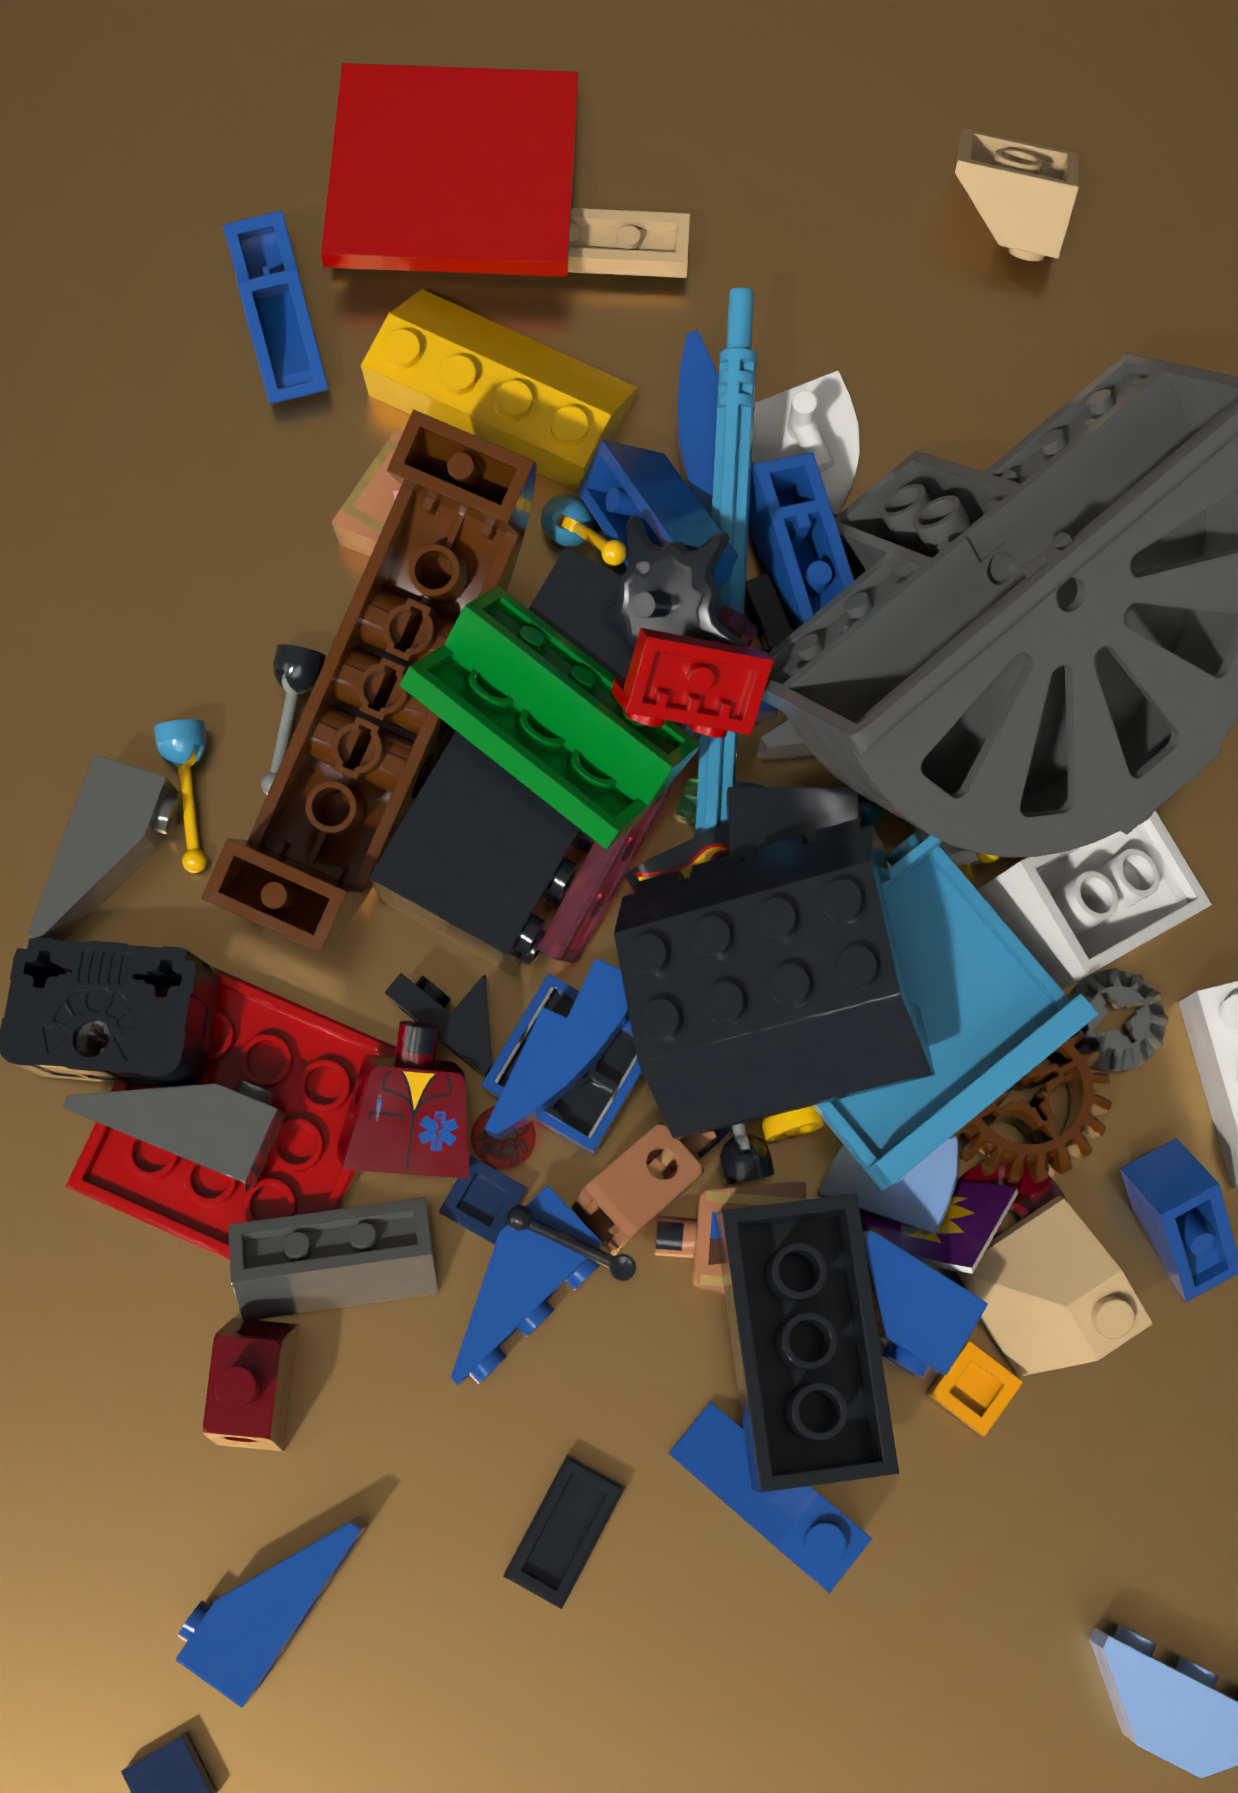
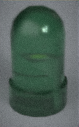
(686, 809)

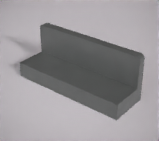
(332, 1259)

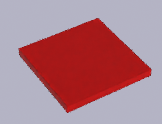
(452, 170)
(277, 1047)

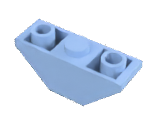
(1167, 1707)

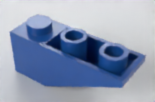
(519, 1282)

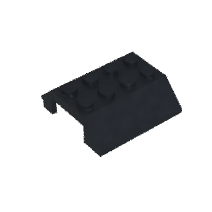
(768, 982)

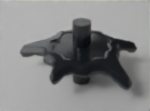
(669, 589)

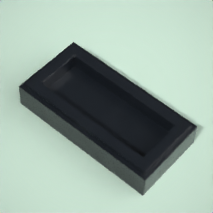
(564, 1531)

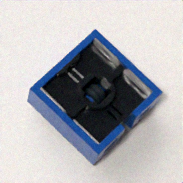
(598, 1097)

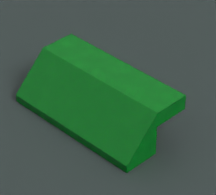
(548, 716)

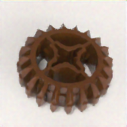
(1067, 1068)

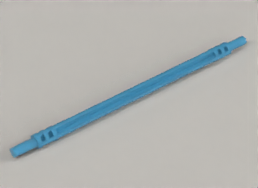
(731, 516)

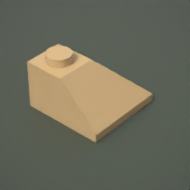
(1020, 191)
(1054, 1293)

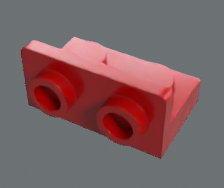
(693, 683)

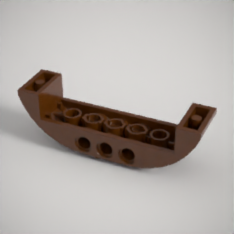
(362, 736)

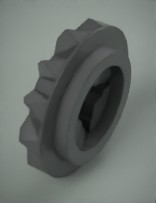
(1144, 1028)

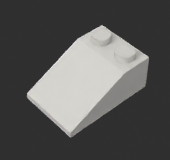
(1097, 899)

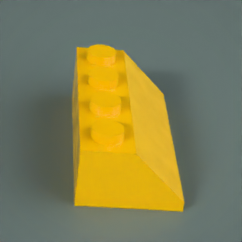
(496, 385)

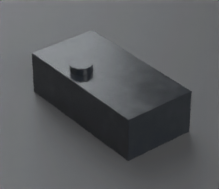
(805, 1343)

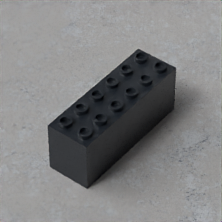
(478, 846)

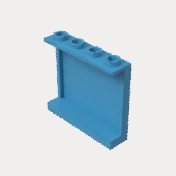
(982, 1007)

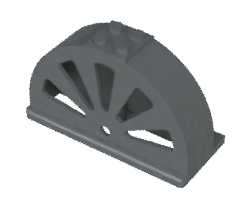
(1040, 634)

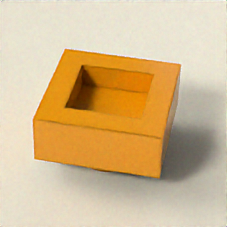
(975, 1389)

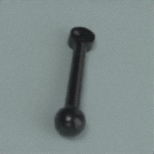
(620, 1266)

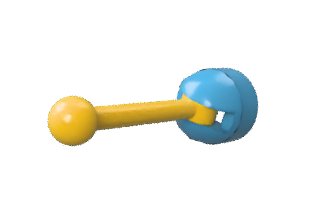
(578, 527)
(182, 745)

